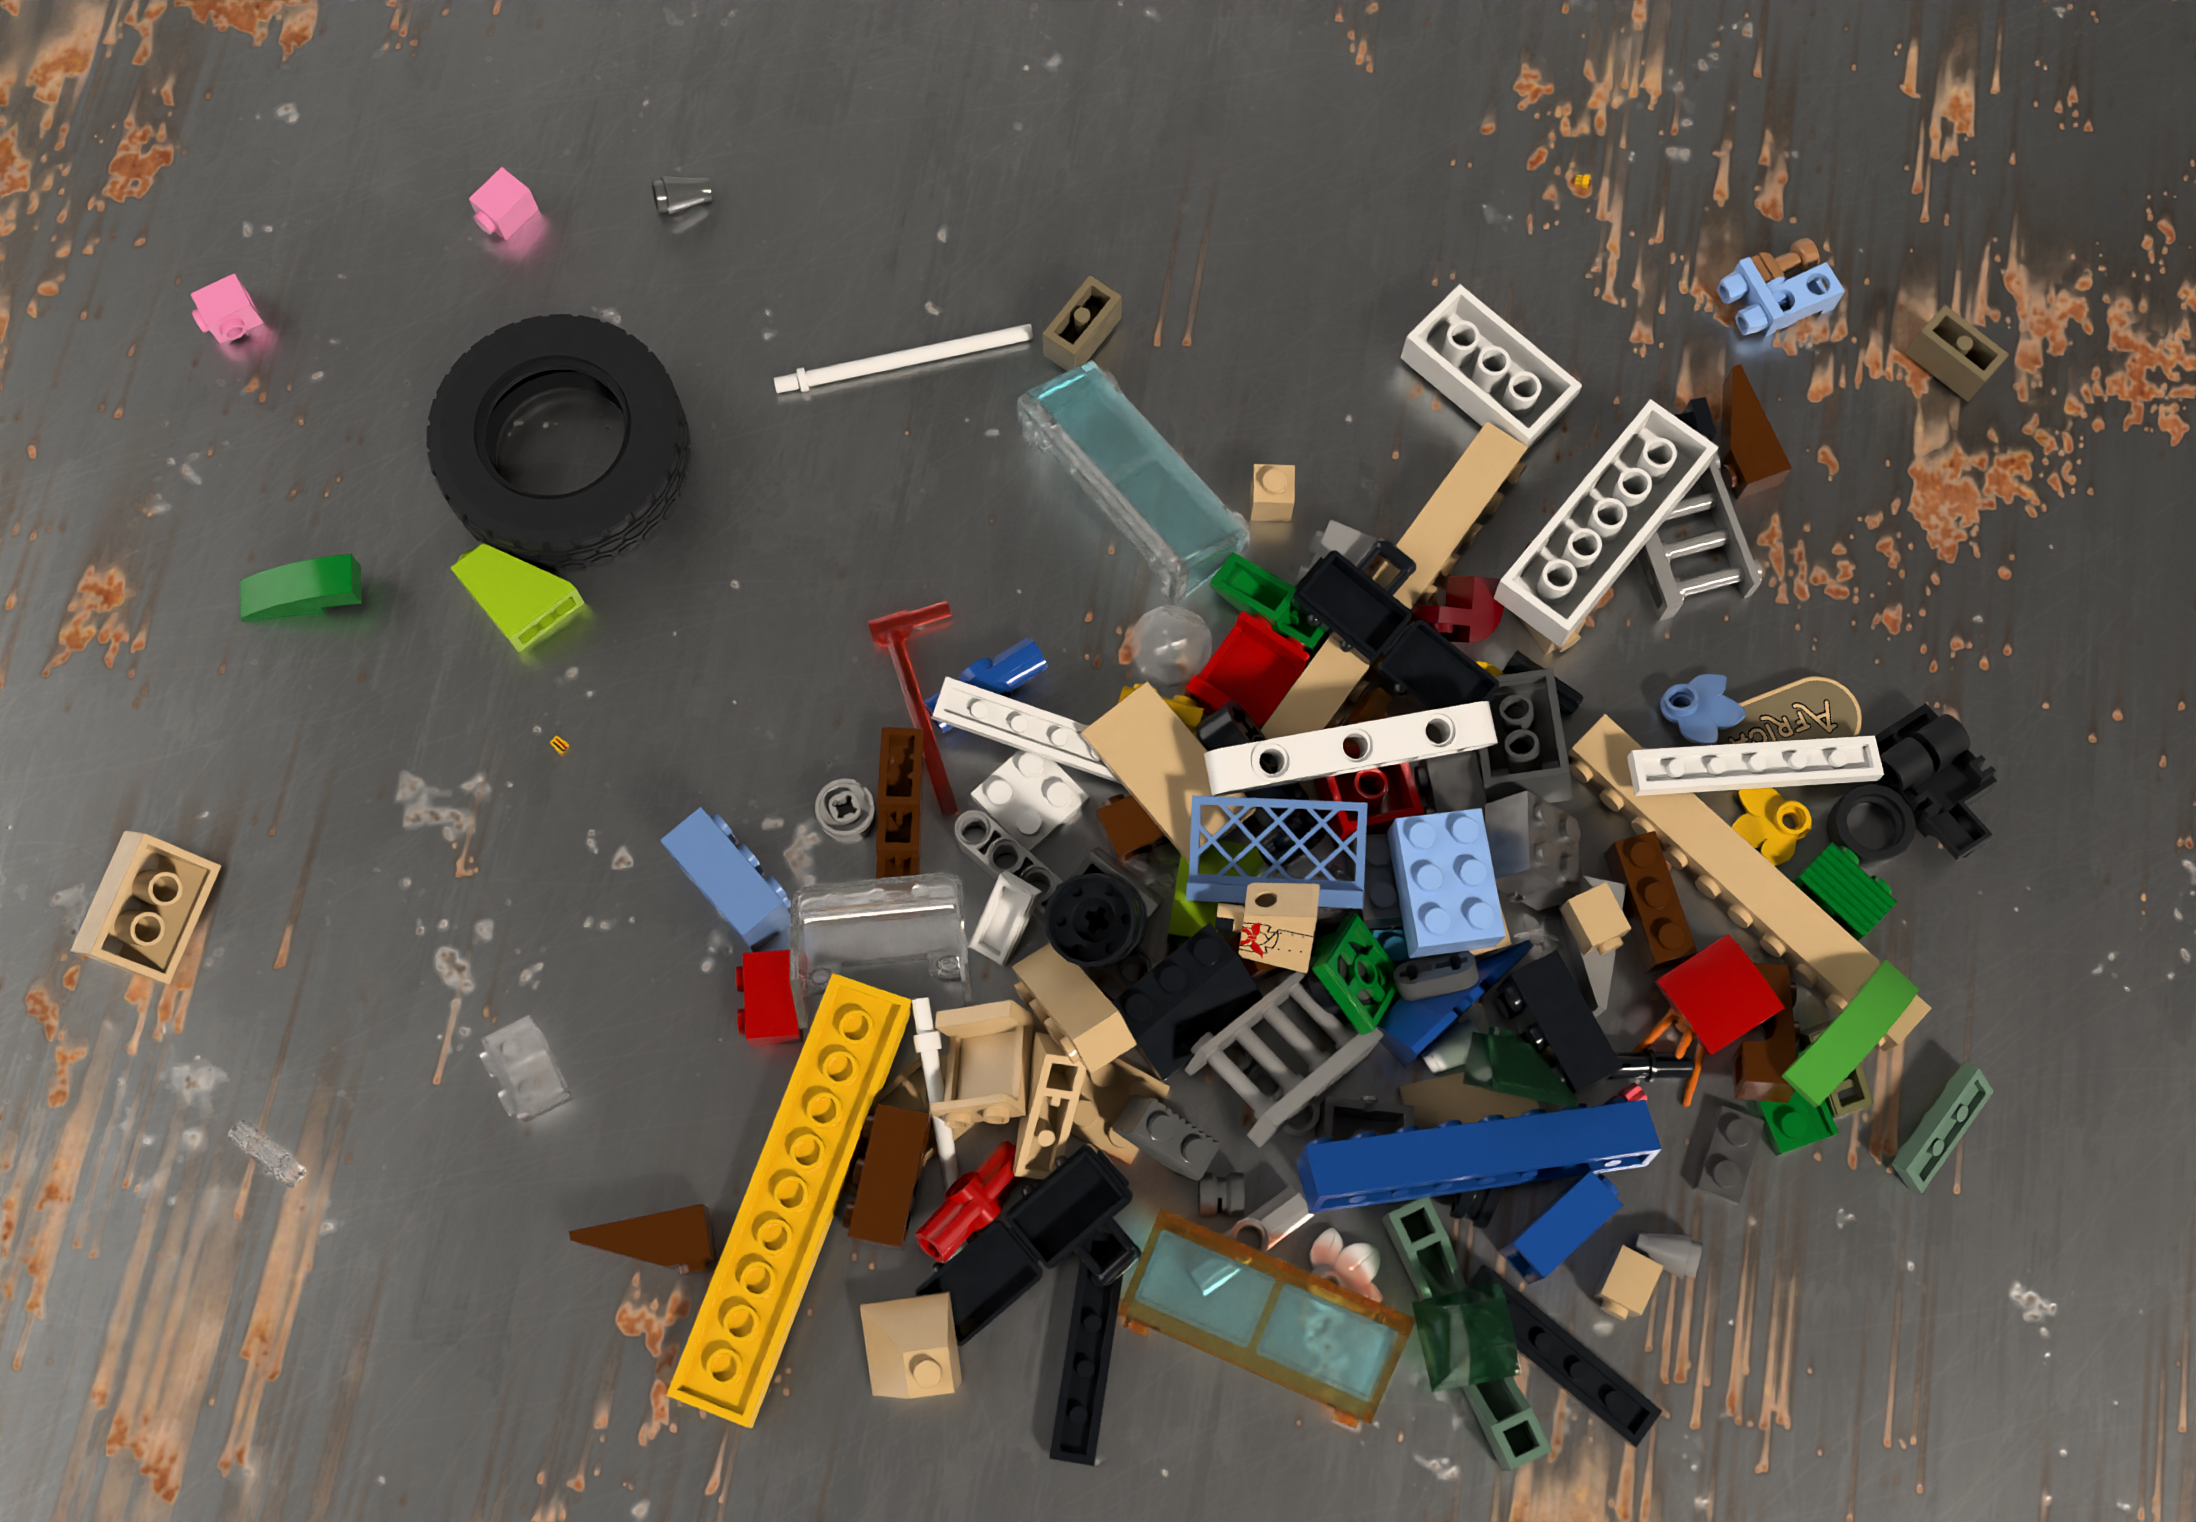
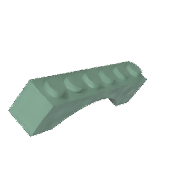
(1434, 1272)

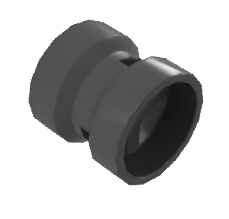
(1221, 1195)

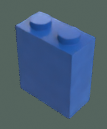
(1561, 1227)

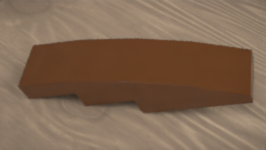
(900, 802)

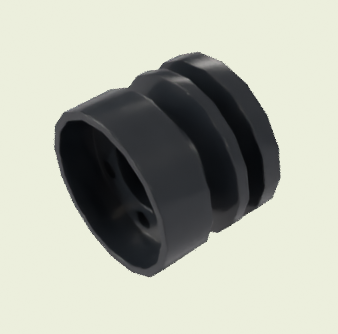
(1073, 928)

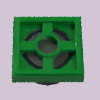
(1352, 974)

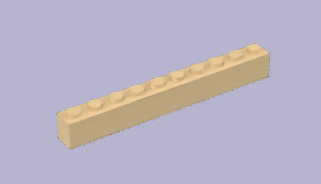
(1432, 542)
(1737, 876)

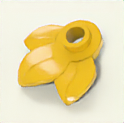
(1764, 826)

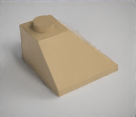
(911, 1346)

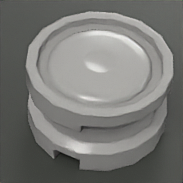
(845, 811)

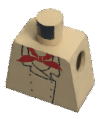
(1274, 923)

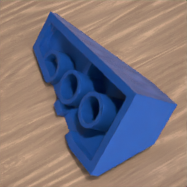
(1415, 1025)

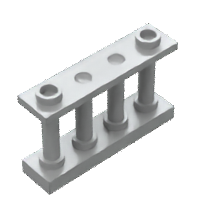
(1655, 556)
(1297, 1090)

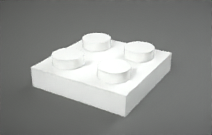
(1030, 798)

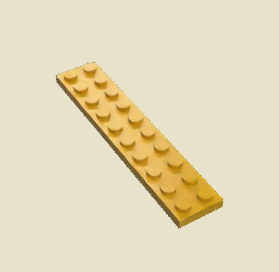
(790, 1201)

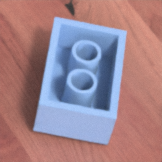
(1445, 883)

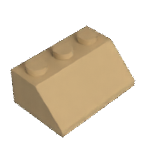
(146, 907)

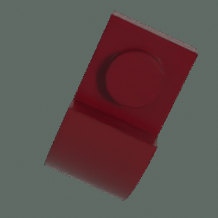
(1469, 610)

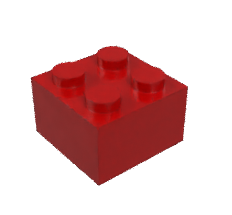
(1386, 789)

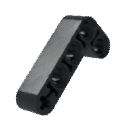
(1233, 726)

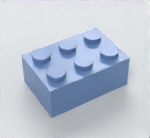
(729, 877)

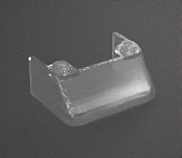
(878, 925)

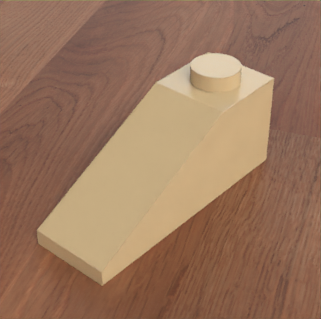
(1051, 1108)

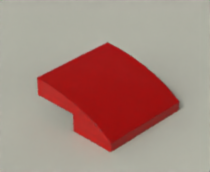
(1719, 994)

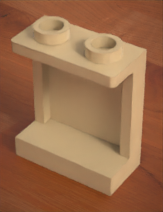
(985, 1063)

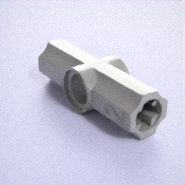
(1275, 1218)

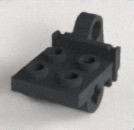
(1936, 772)

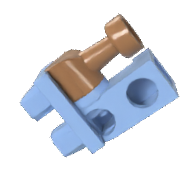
(1771, 297)

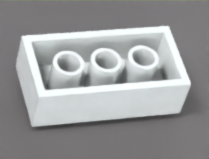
(1489, 368)

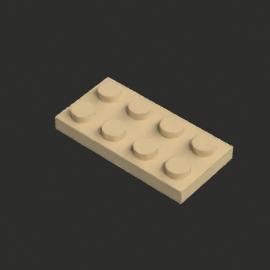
(1103, 1099)

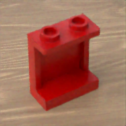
(1250, 668)

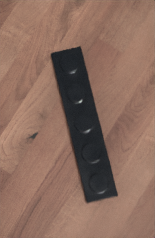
(1087, 1358)
(1573, 1365)

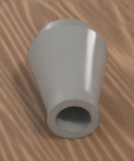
(1674, 1251)

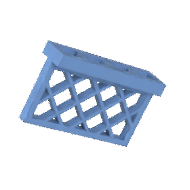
(1234, 888)

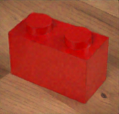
(768, 999)

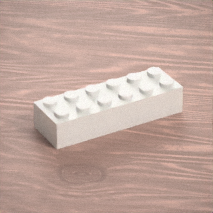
(1605, 523)

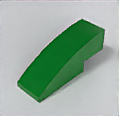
(301, 588)
(1264, 594)

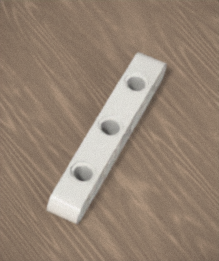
(1322, 752)

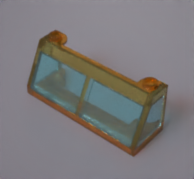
(1266, 1317)

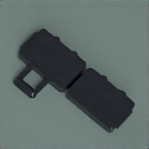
(1374, 623)
(1045, 1227)

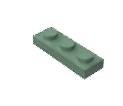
(1942, 1127)

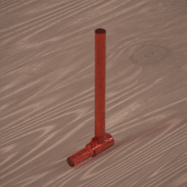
(892, 632)

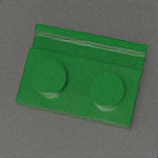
(1795, 1122)

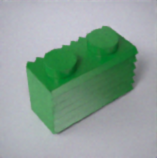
(1846, 890)

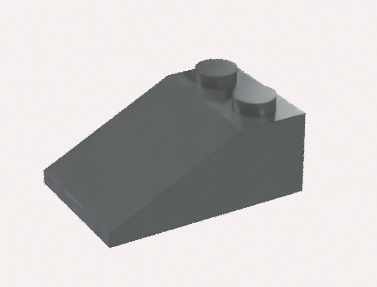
(1529, 739)

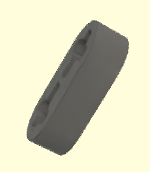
(1436, 975)

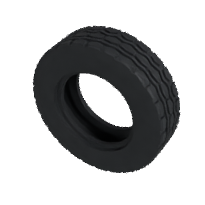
(544, 358)

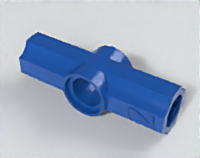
(999, 674)

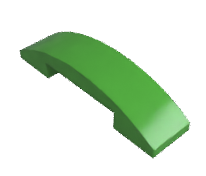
(1851, 1034)

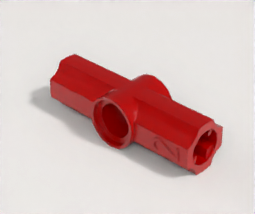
(969, 1204)

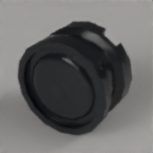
(1476, 1206)

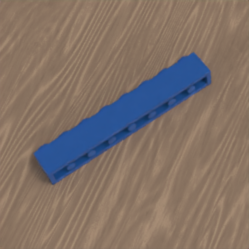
(1476, 1155)

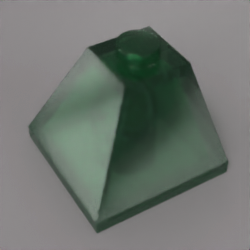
(1513, 1068)
(1467, 1337)

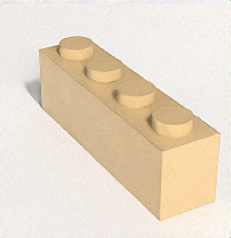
(1072, 1009)

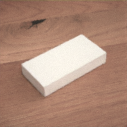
(1005, 918)

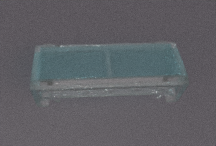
(1133, 476)

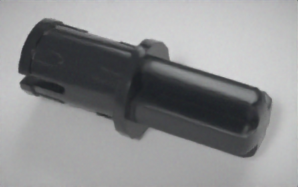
(1568, 698)
(1653, 1065)

